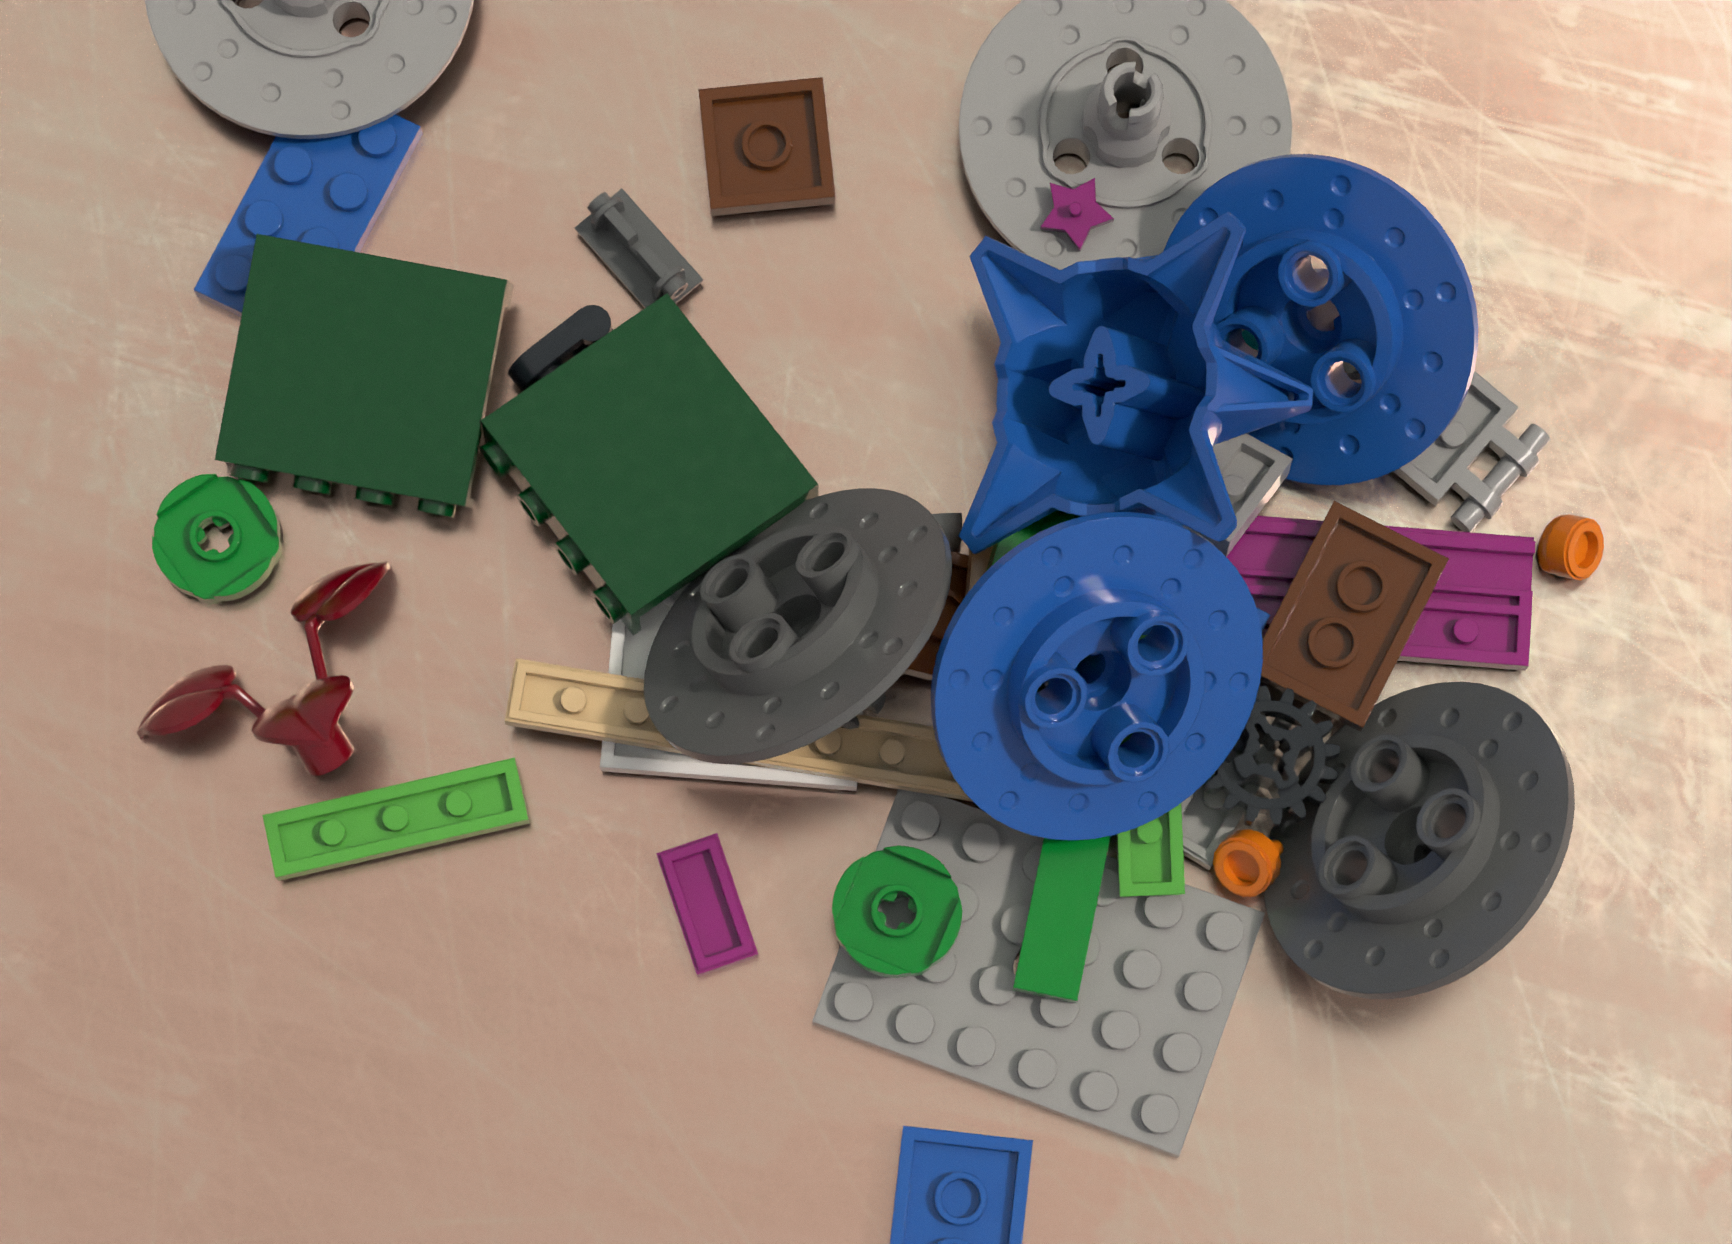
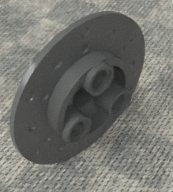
(799, 627)
(1426, 842)

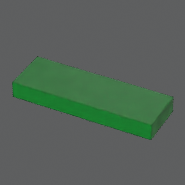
(1061, 918)

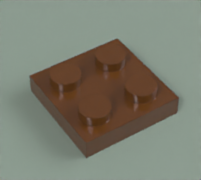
(767, 146)

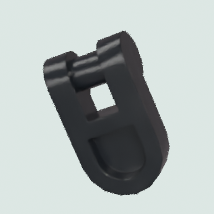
(560, 345)

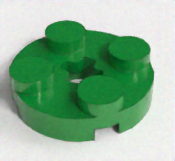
(180, 532)
(879, 878)

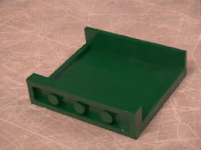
(362, 374)
(644, 461)

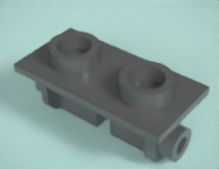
(636, 250)

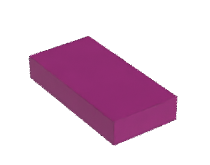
(707, 905)

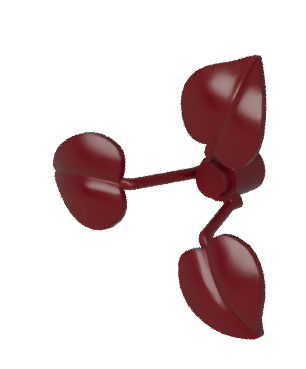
(303, 720)

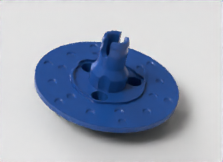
(1386, 305)
(1072, 617)

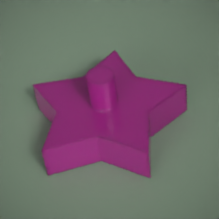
(1075, 212)

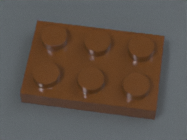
(1348, 615)

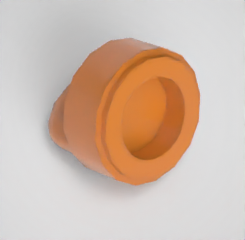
(1571, 547)
(1247, 862)

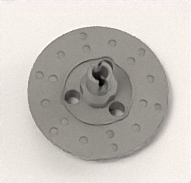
(292, 70)
(1045, 91)

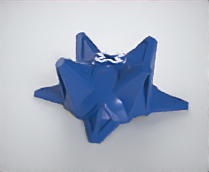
(1118, 387)

